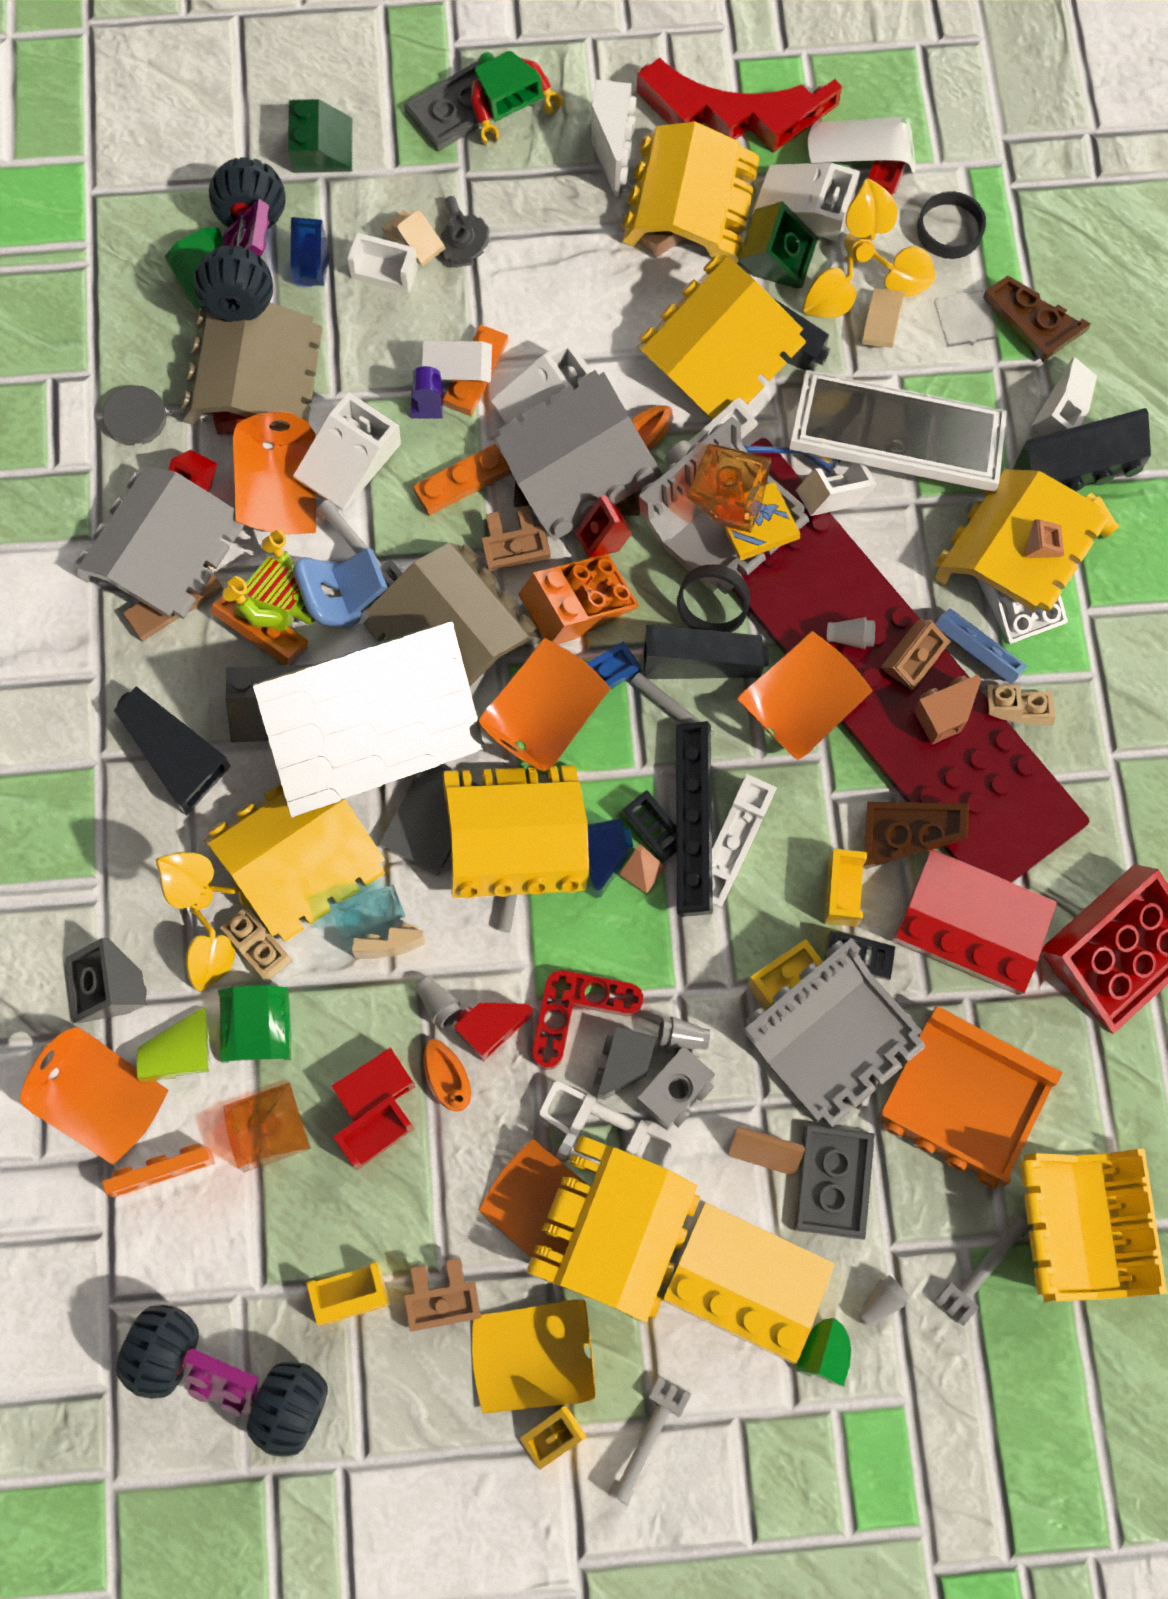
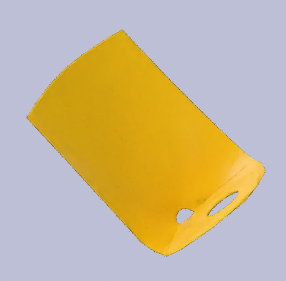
(533, 1357)

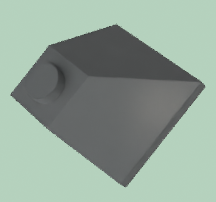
(103, 982)

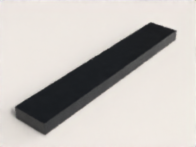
(694, 819)

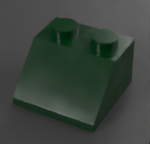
(319, 137)
(778, 246)

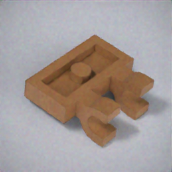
(514, 547)
(442, 1305)

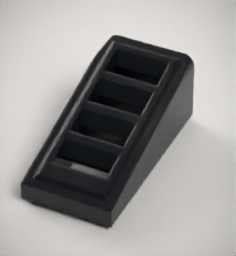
(643, 833)
(874, 946)

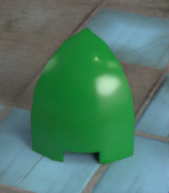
(826, 1352)

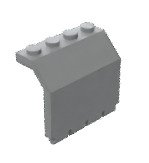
(576, 453)
(687, 530)
(161, 541)
(834, 1034)

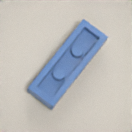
(980, 646)

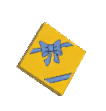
(772, 527)

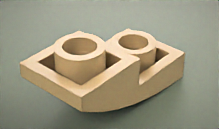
(883, 318)
(1012, 705)
(400, 941)
(256, 944)

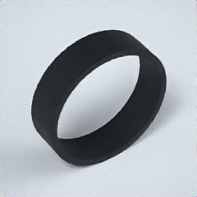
(957, 199)
(720, 572)

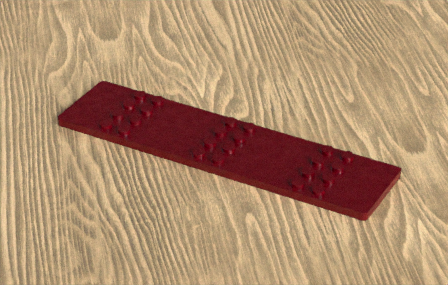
(1013, 799)

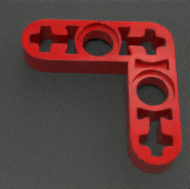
(577, 998)

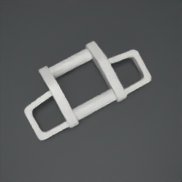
(591, 1106)

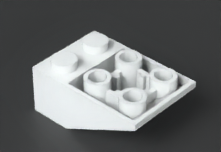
(612, 129)
(813, 192)
(540, 381)
(348, 451)
(1017, 620)

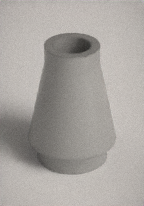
(852, 632)
(439, 1003)
(676, 1033)
(883, 1301)

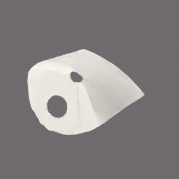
(862, 140)

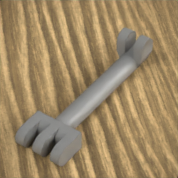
(328, 511)
(962, 1297)
(623, 1489)

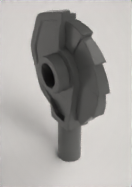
(463, 237)

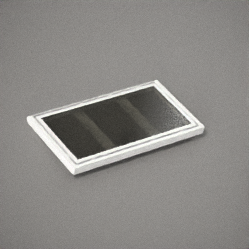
(899, 430)

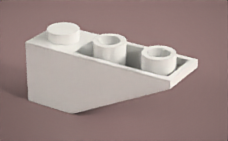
(1068, 400)

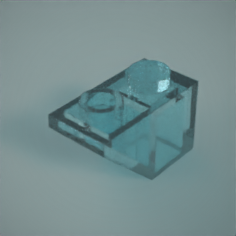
(367, 912)

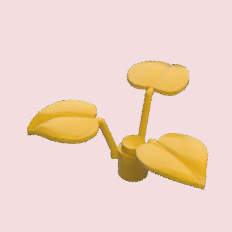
(868, 214)
(186, 884)

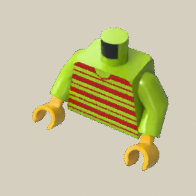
(271, 594)

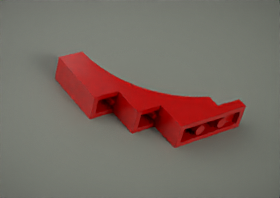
(770, 116)

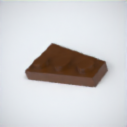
(1036, 322)
(911, 828)

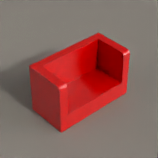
(373, 1084)
(373, 1132)

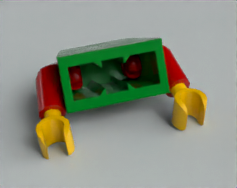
(506, 86)

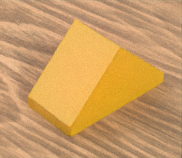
(553, 1437)

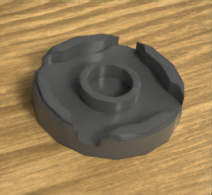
(134, 415)

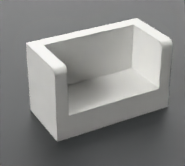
(383, 262)
(459, 359)
(835, 492)

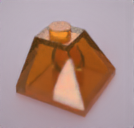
(730, 486)
(265, 1128)

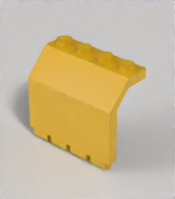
(722, 337)
(999, 531)
(295, 862)
(1092, 1226)

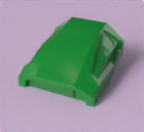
(186, 256)
(255, 1023)

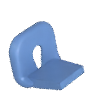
(355, 578)

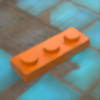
(466, 394)
(462, 479)
(282, 645)
(158, 1170)

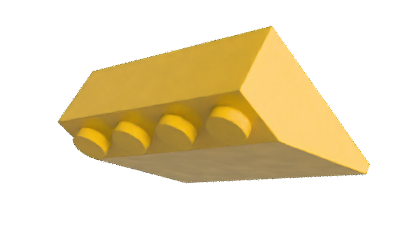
(749, 1283)

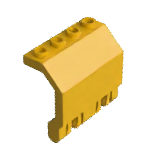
(692, 188)
(517, 832)
(620, 1229)

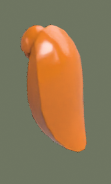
(653, 424)
(446, 1076)

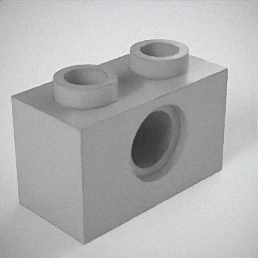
(684, 1069)

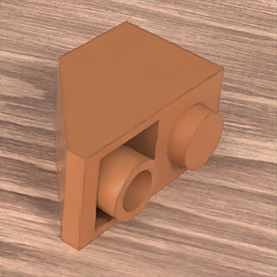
(947, 710)

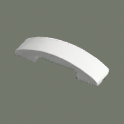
(738, 834)

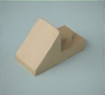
(414, 232)

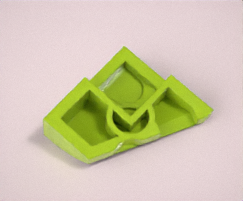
(176, 1050)

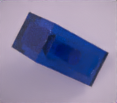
(308, 252)
(607, 852)

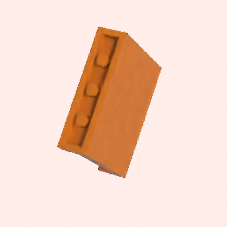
(968, 1098)

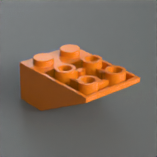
(576, 598)

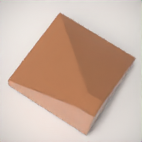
(1044, 540)
(642, 869)

